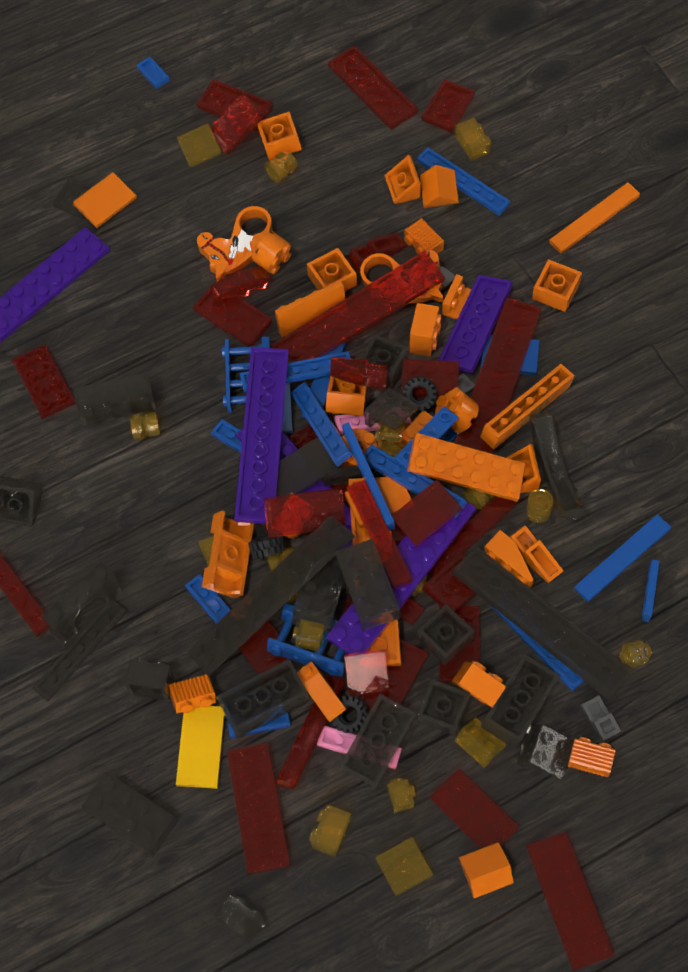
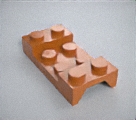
(228, 556)

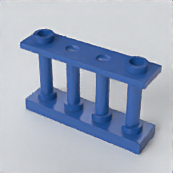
(228, 400)
(437, 428)
(279, 648)

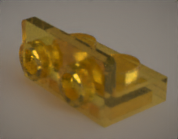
(385, 433)
(479, 742)

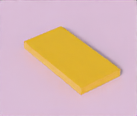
(200, 748)

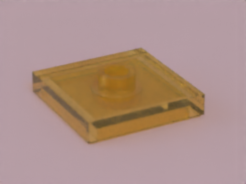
(199, 145)
(404, 866)

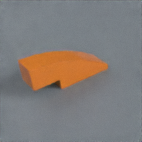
(536, 554)

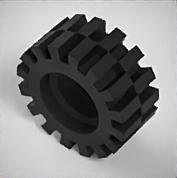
(423, 382)
(266, 546)
(362, 713)

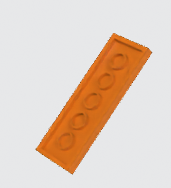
(466, 467)

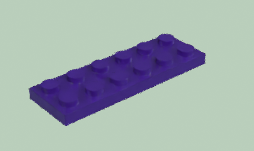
(476, 322)

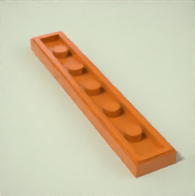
(594, 218)

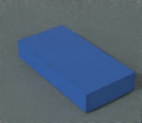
(153, 72)

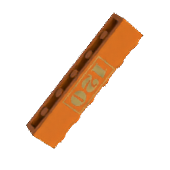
(529, 403)

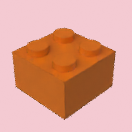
(279, 134)
(331, 269)
(556, 285)
(425, 329)
(345, 397)
(478, 683)

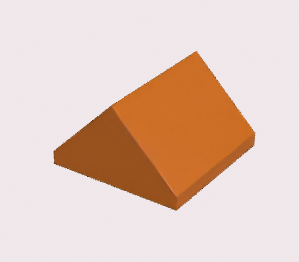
(403, 181)
(438, 187)
(531, 475)
(486, 869)

